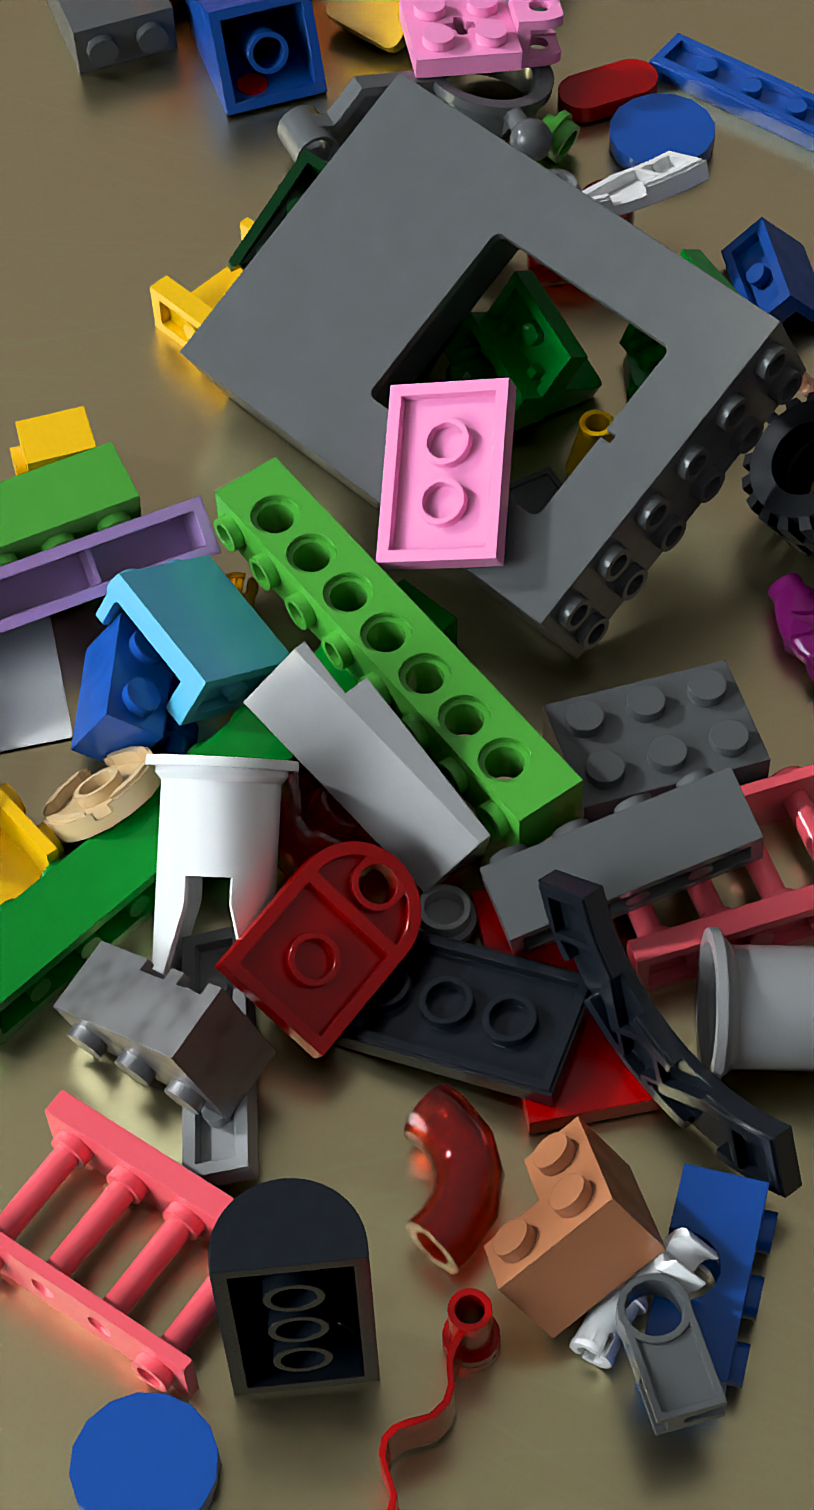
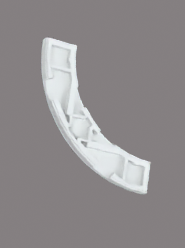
(649, 182)

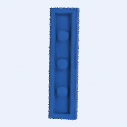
(737, 88)

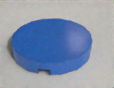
(658, 125)
(145, 1456)

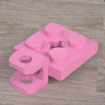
(479, 35)

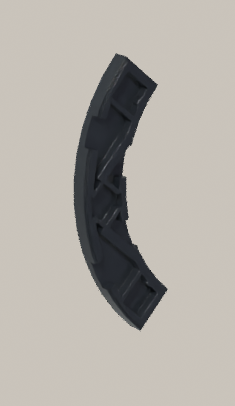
(649, 1048)

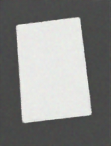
(31, 688)

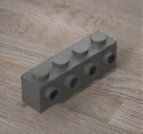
(636, 853)

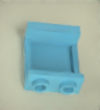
(199, 630)

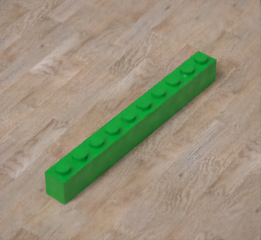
(110, 879)

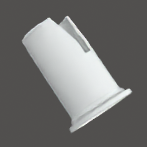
(213, 822)

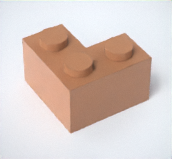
(579, 1236)

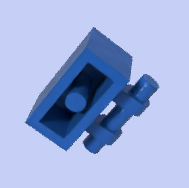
(126, 696)

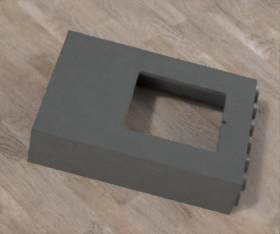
(389, 265)

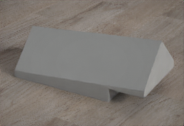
(370, 766)

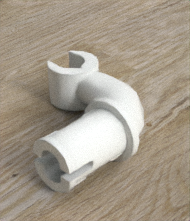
(599, 1330)

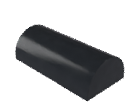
(293, 1289)

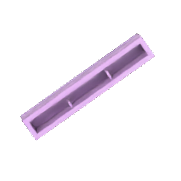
(85, 566)

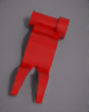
(470, 1345)

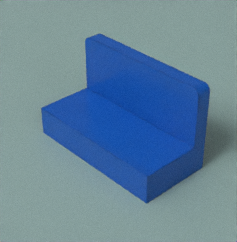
(771, 271)

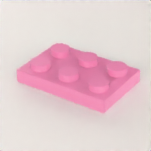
(446, 475)

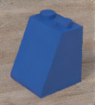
(260, 38)

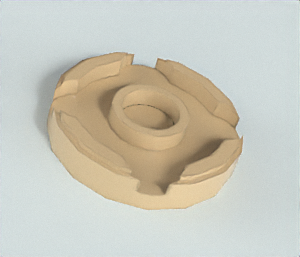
(100, 800)

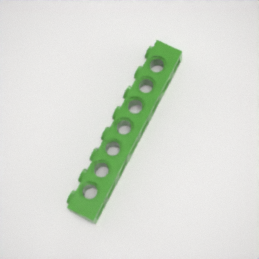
(385, 636)

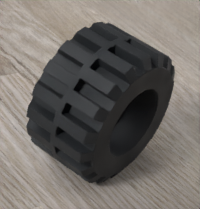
(784, 474)

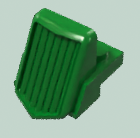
(531, 345)

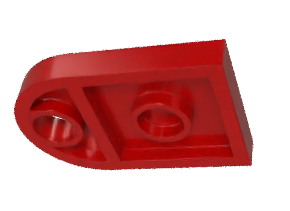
(323, 945)

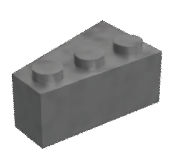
(165, 1030)

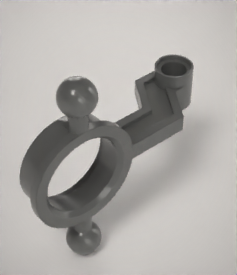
(511, 119)

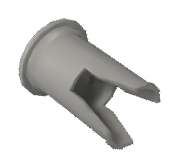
(754, 1006)

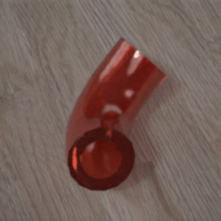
(465, 1174)

